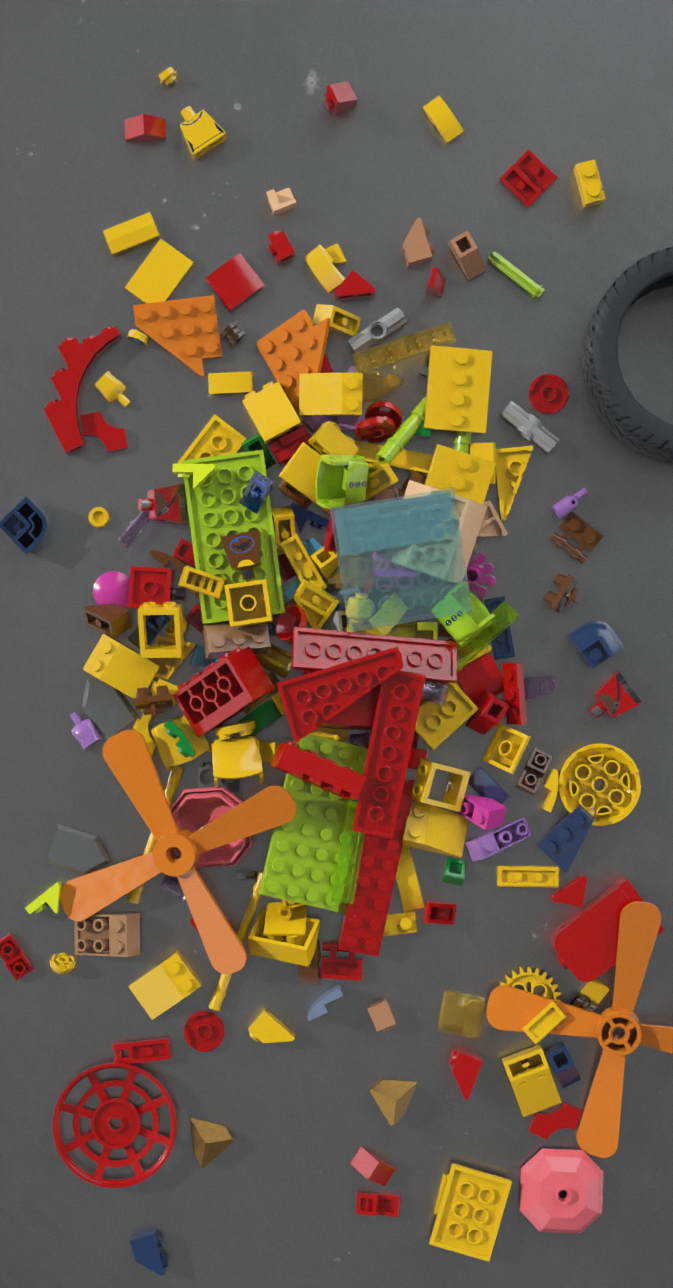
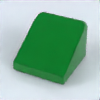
(423, 433)
(454, 871)

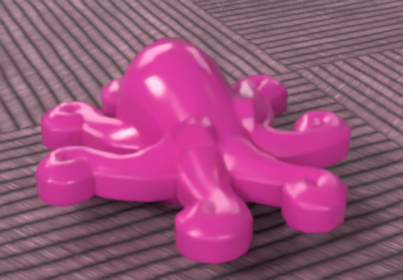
(476, 572)

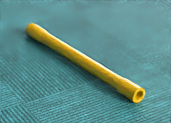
(172, 784)
(220, 991)

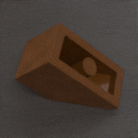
(107, 619)

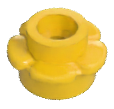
(168, 76)

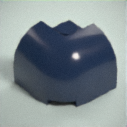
(25, 525)
(596, 642)

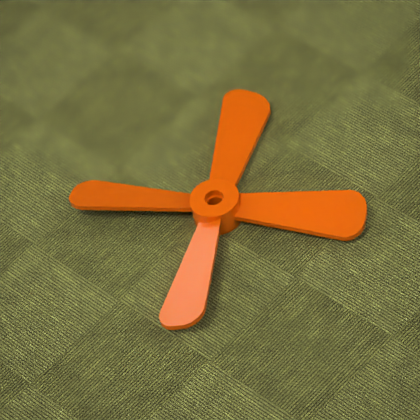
(134, 769)
(514, 1008)

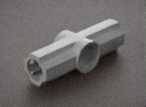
(388, 324)
(530, 427)

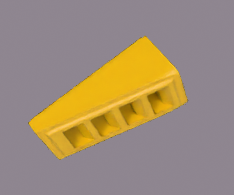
(219, 586)

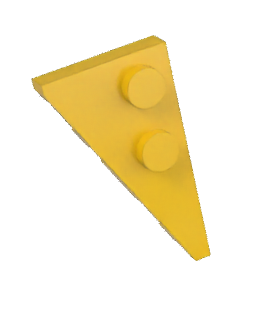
(509, 472)

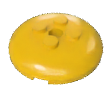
(620, 781)

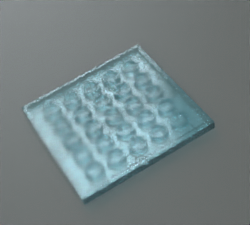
(400, 559)

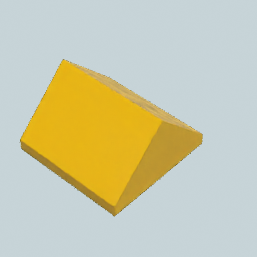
(506, 748)

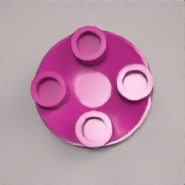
(112, 589)

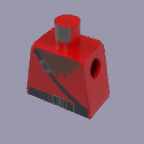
(165, 504)
(615, 697)

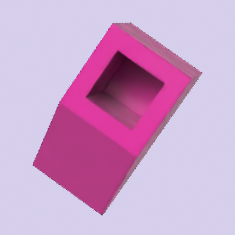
(483, 811)

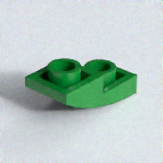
(263, 715)
(184, 744)

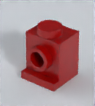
(280, 246)

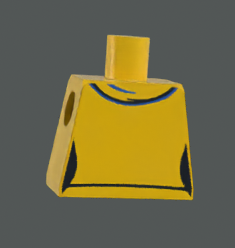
(200, 131)

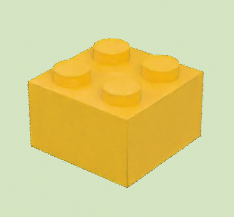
(248, 603)

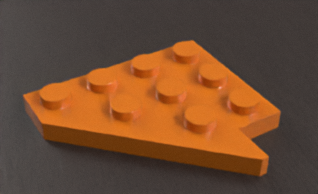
(183, 328)
(294, 350)

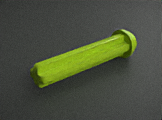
(516, 275)

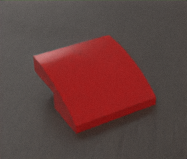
(528, 178)
(234, 281)
(481, 677)

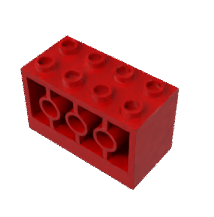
(223, 690)

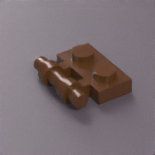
(579, 531)

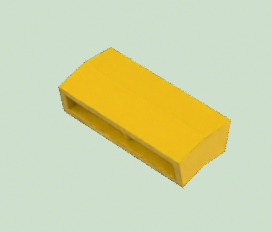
(131, 233)

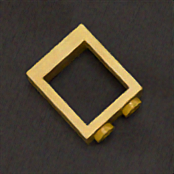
(161, 650)
(454, 791)

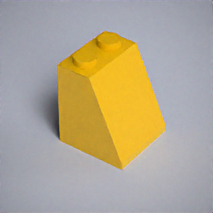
(271, 412)

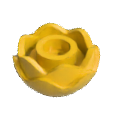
(170, 631)
(62, 963)

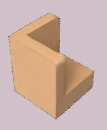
(281, 200)

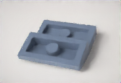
(320, 1006)

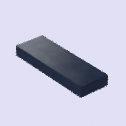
(503, 643)

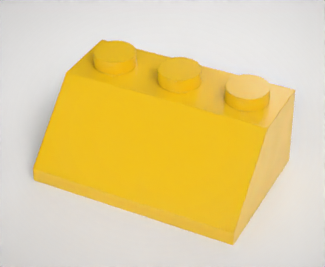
(284, 948)

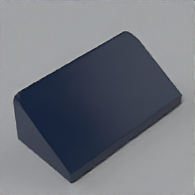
(487, 786)

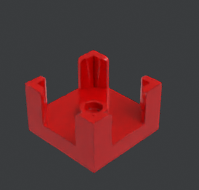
(149, 585)

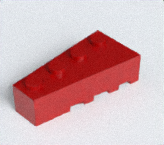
(318, 771)

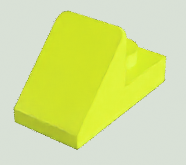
(200, 472)
(51, 896)

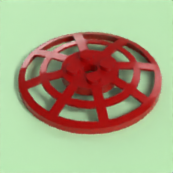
(108, 1136)

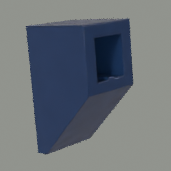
(563, 1065)
(148, 1251)

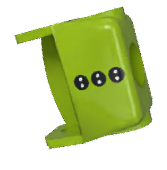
(341, 480)
(468, 625)

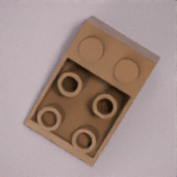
(108, 935)

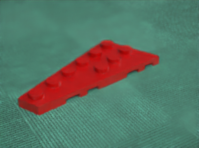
(326, 692)

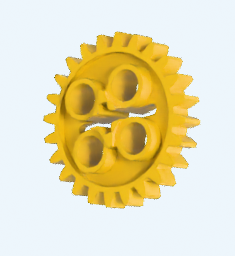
(535, 979)

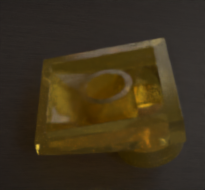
(461, 1014)

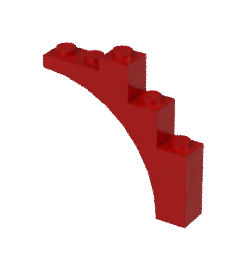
(78, 357)

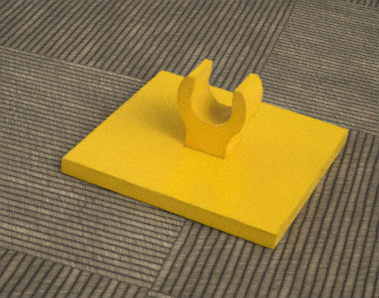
(285, 922)

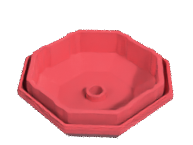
(201, 806)
(559, 1171)

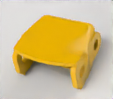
(167, 744)
(236, 758)

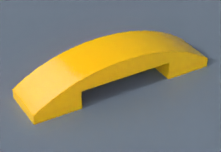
(408, 882)

